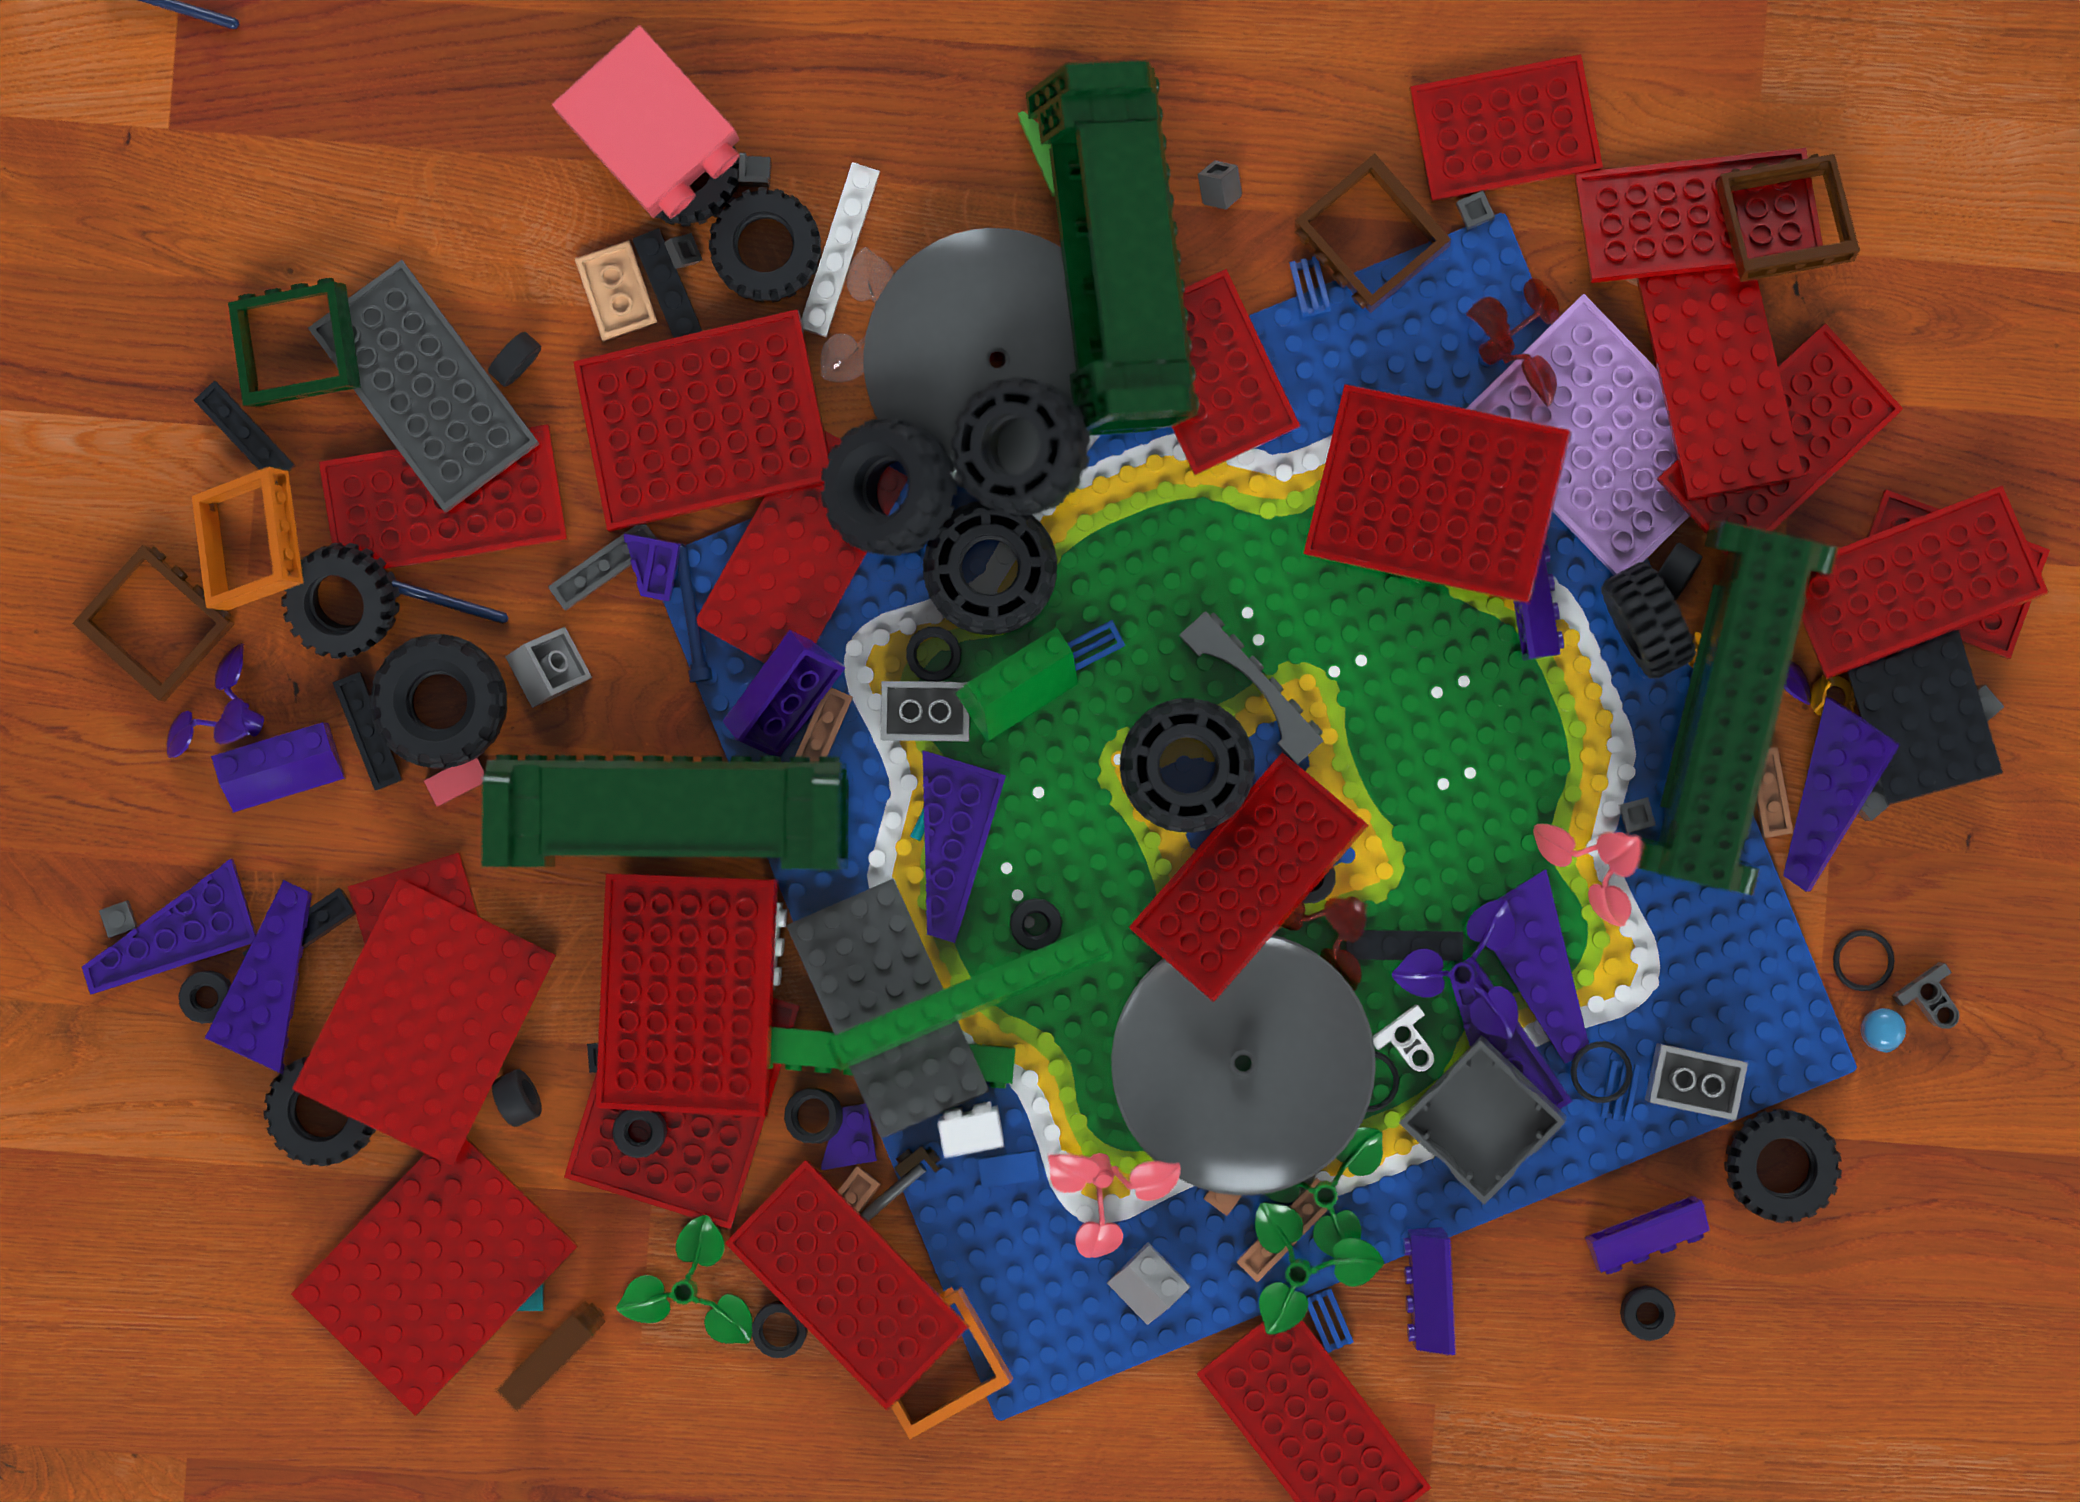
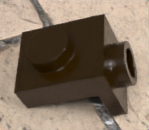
(910, 1159)

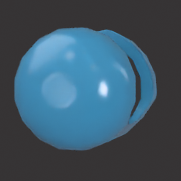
(1883, 1030)

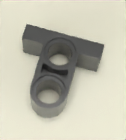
(1936, 1001)

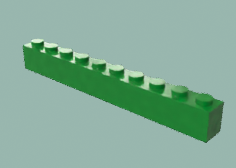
(967, 997)
(810, 1048)

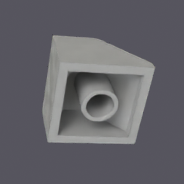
(548, 666)
(1148, 1284)

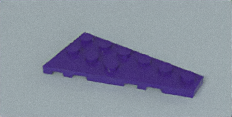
(1840, 777)
(263, 993)
(1517, 1049)

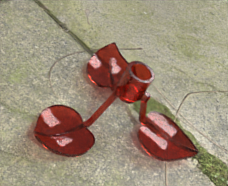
(1493, 320)
(1349, 919)

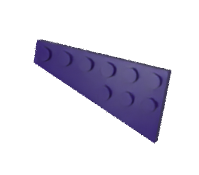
(956, 825)
(190, 928)
(1541, 966)

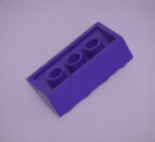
(1537, 620)
(783, 694)
(278, 766)
(1648, 1233)
(1430, 1290)

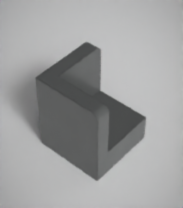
(754, 171)
(1220, 184)

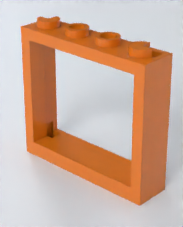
(281, 537)
(1002, 1374)

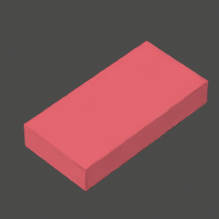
(455, 781)

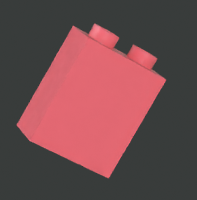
(648, 124)

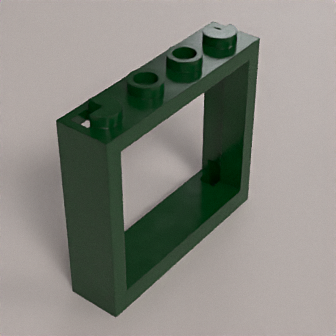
(342, 335)

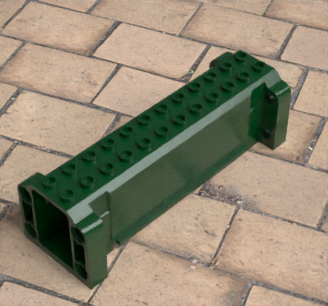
(1117, 245)
(1732, 706)
(665, 809)

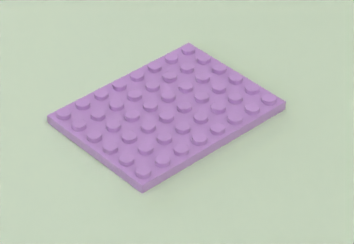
(1617, 438)

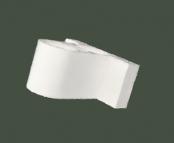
(1412, 1044)

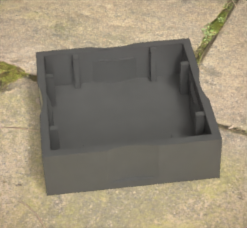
(1483, 1119)

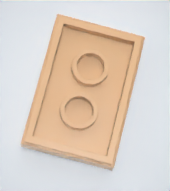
(616, 290)

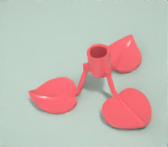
(1615, 849)
(1072, 1172)

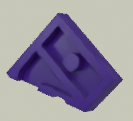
(653, 564)
(853, 1141)

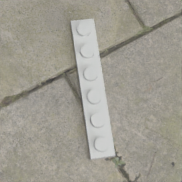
(839, 249)

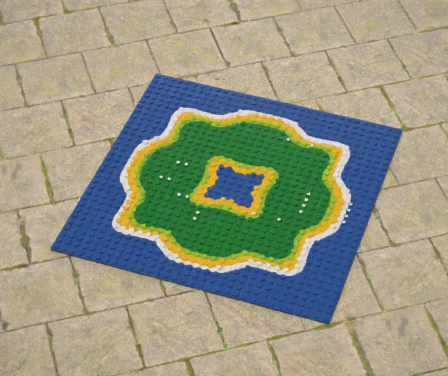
(1425, 738)

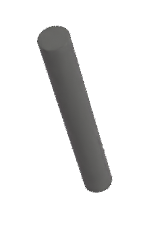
(891, 1193)

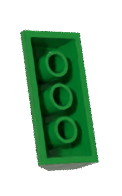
(1020, 684)

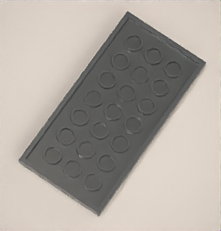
(428, 388)
(871, 962)

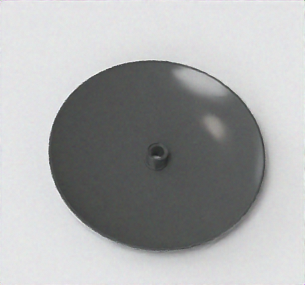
(946, 318)
(1258, 1125)

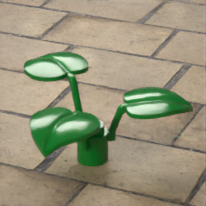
(1362, 1158)
(1278, 1228)
(703, 1245)

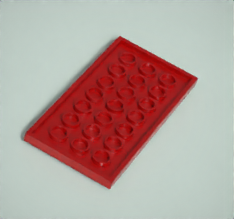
(1672, 219)
(1719, 381)
(1833, 414)
(389, 510)
(787, 570)
(1919, 582)
(1248, 877)
(847, 1285)
(1309, 1420)

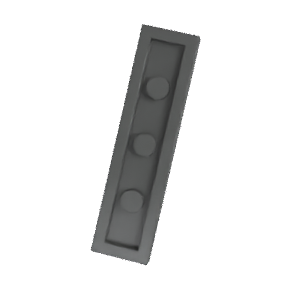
(596, 570)

